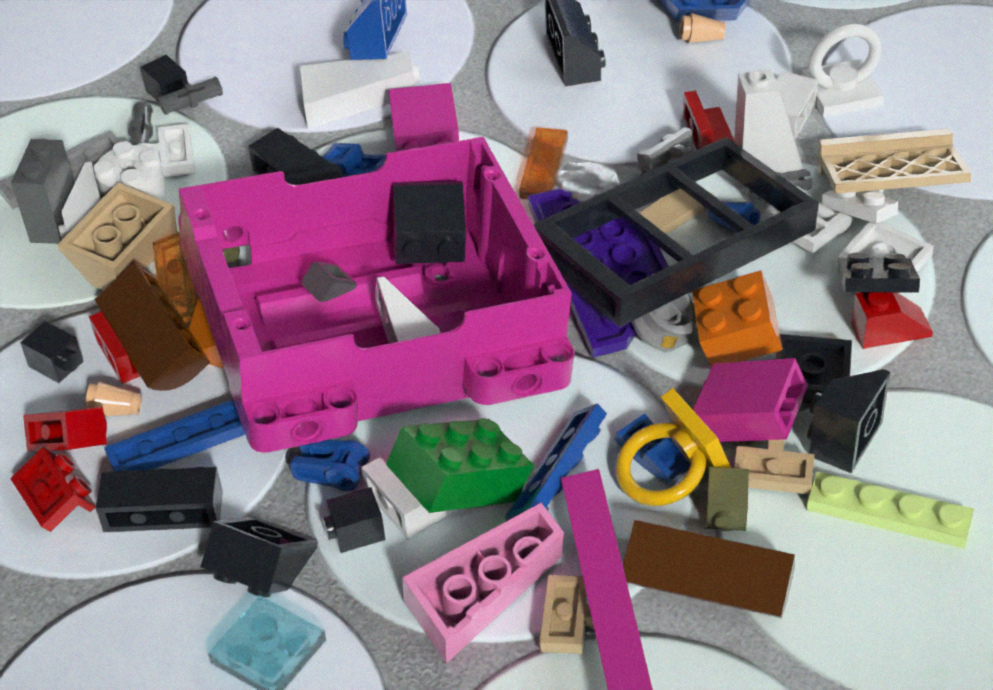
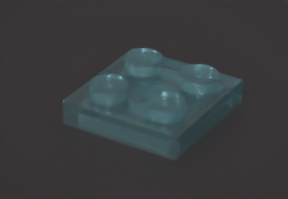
(267, 646)

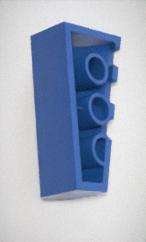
(374, 29)

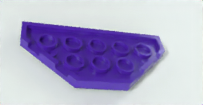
(618, 248)

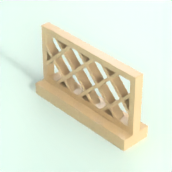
(887, 152)

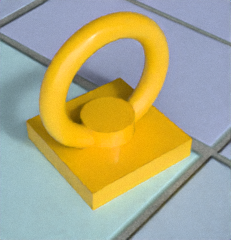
(691, 438)

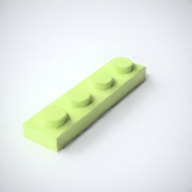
(890, 509)

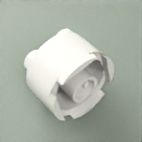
(131, 166)

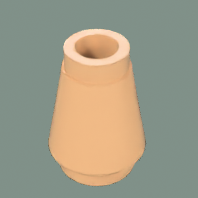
(700, 29)
(113, 399)

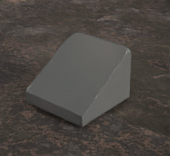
(327, 281)

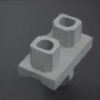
(669, 149)

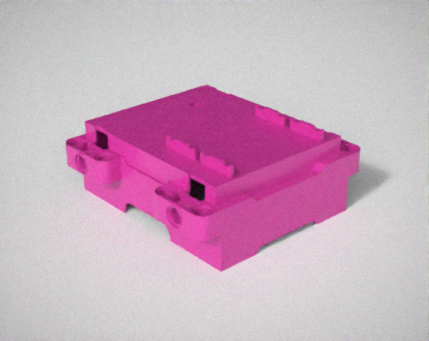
(319, 367)

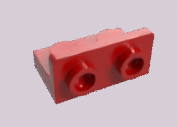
(51, 488)

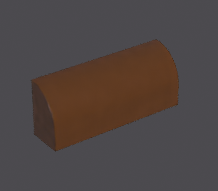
(151, 330)
(709, 568)

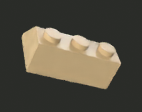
(118, 234)

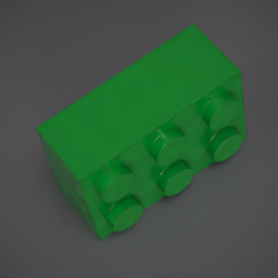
(459, 464)

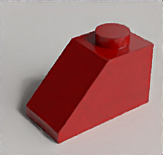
(887, 319)
(65, 429)

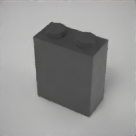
(43, 188)

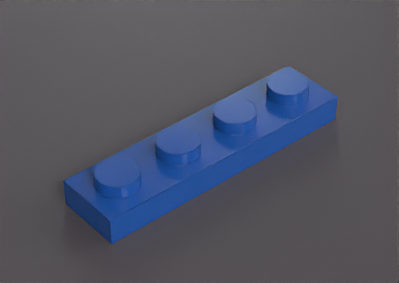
(176, 439)
(559, 460)

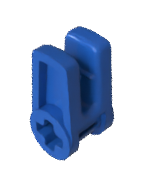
(330, 464)

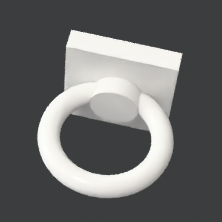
(846, 84)

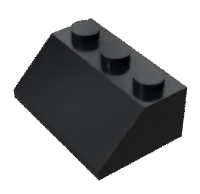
(573, 42)

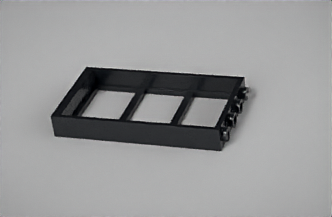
(628, 302)

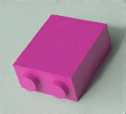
(423, 116)
(751, 399)

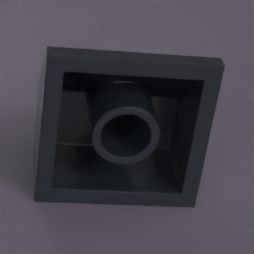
(428, 222)
(847, 418)
(256, 554)

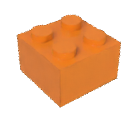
(737, 319)

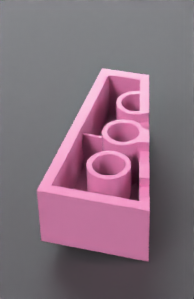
(480, 579)

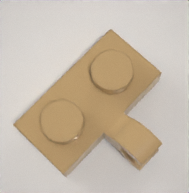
(776, 468)
(565, 615)

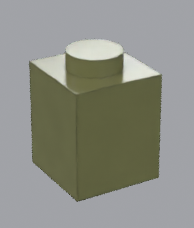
(727, 499)

